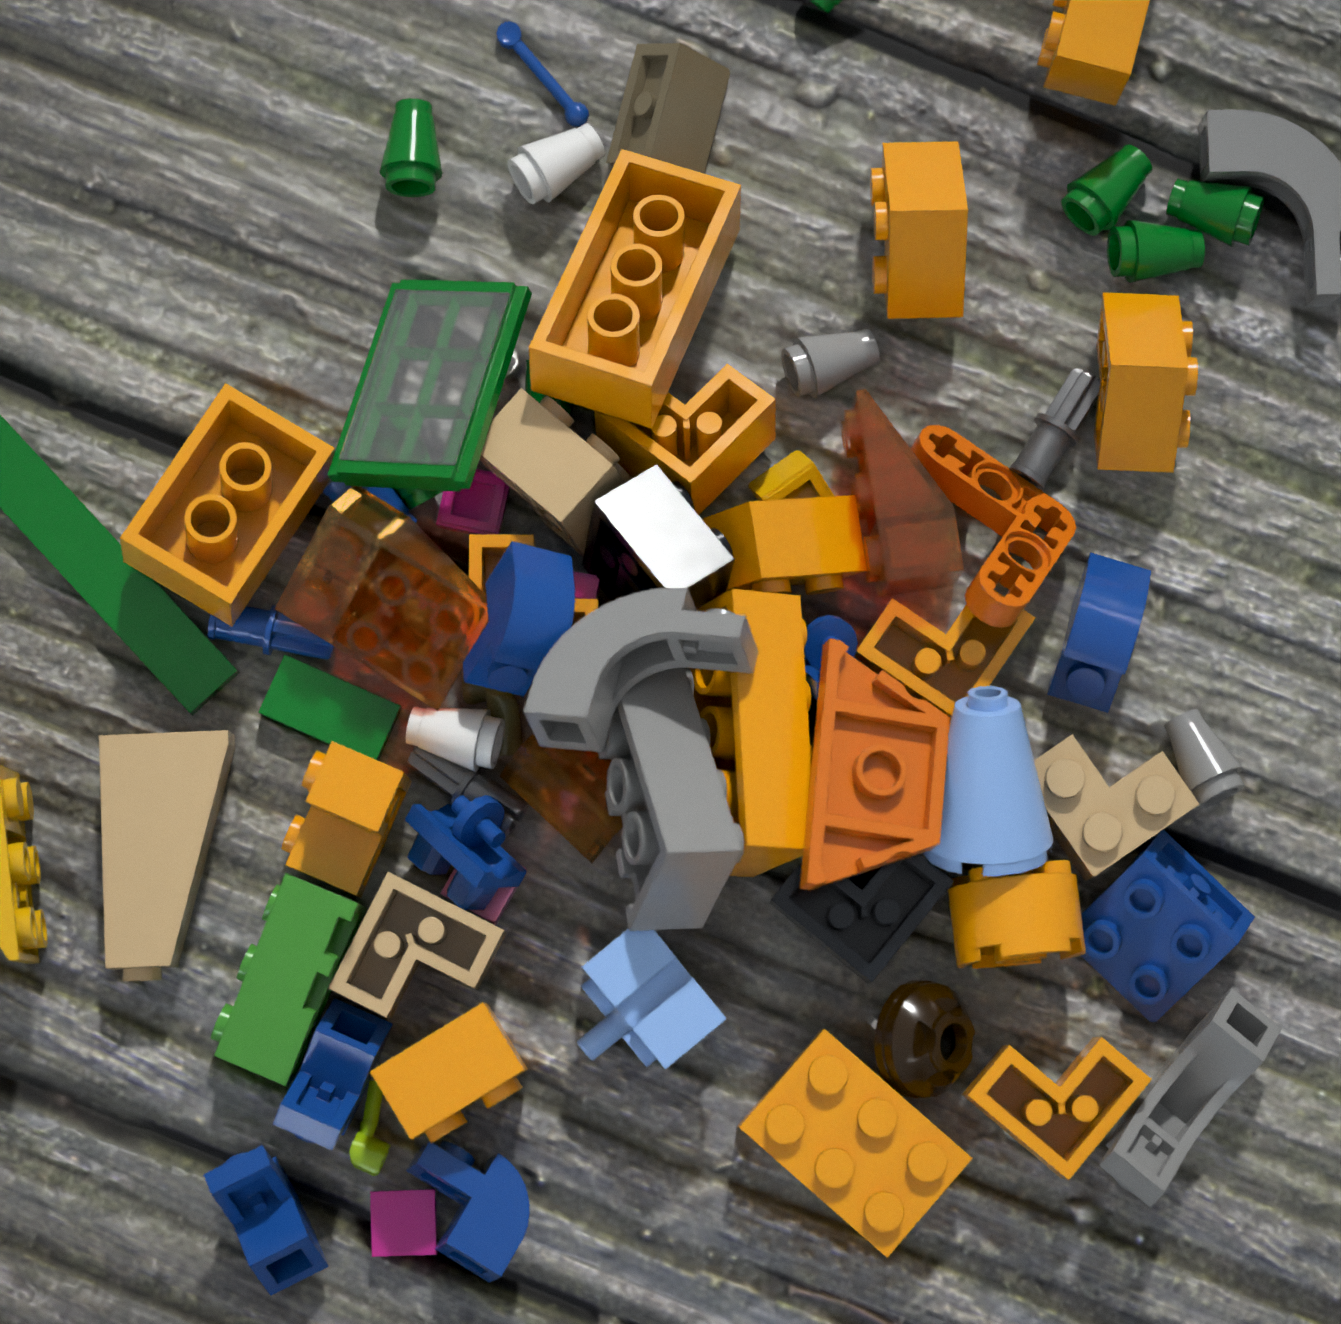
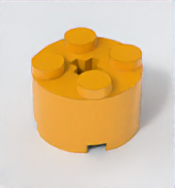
(1016, 917)

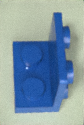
(1161, 927)

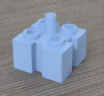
(646, 1000)

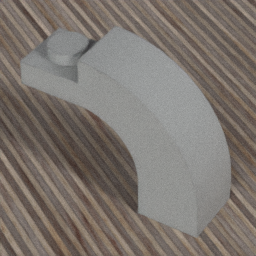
(1295, 168)
(618, 648)
(1187, 1095)

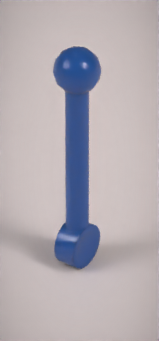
(510, 37)

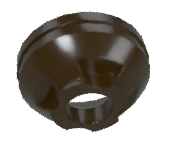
(911, 1034)

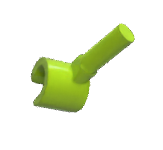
(367, 1151)

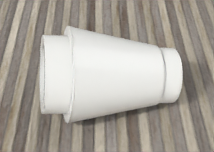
(554, 162)
(458, 735)

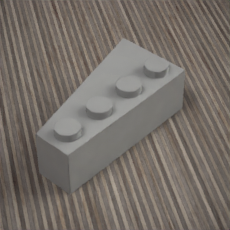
(670, 804)

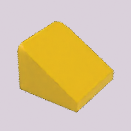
(790, 479)

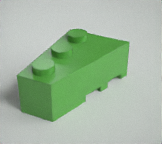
(287, 979)

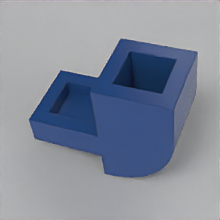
(527, 614)
(1100, 632)
(333, 1075)
(491, 1209)
(267, 1219)

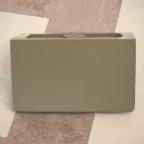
(670, 106)

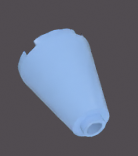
(991, 790)

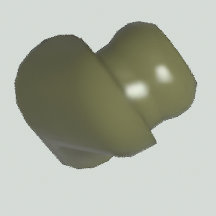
(502, 706)

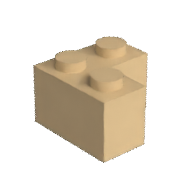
(551, 464)
(1104, 822)
(410, 928)

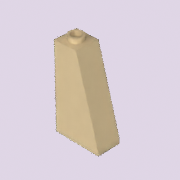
(156, 836)

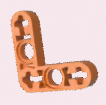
(959, 471)

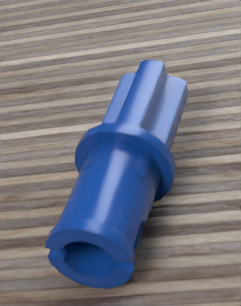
(271, 632)

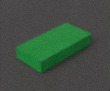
(329, 708)

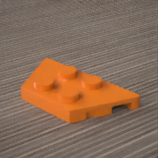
(872, 772)

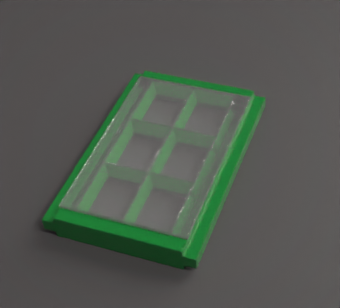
(430, 385)

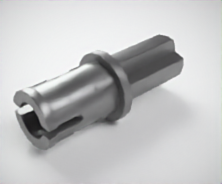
(1057, 428)
(461, 781)

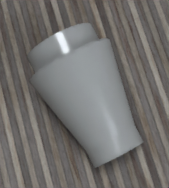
(827, 360)
(1203, 759)

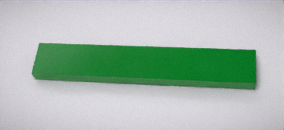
(95, 568)

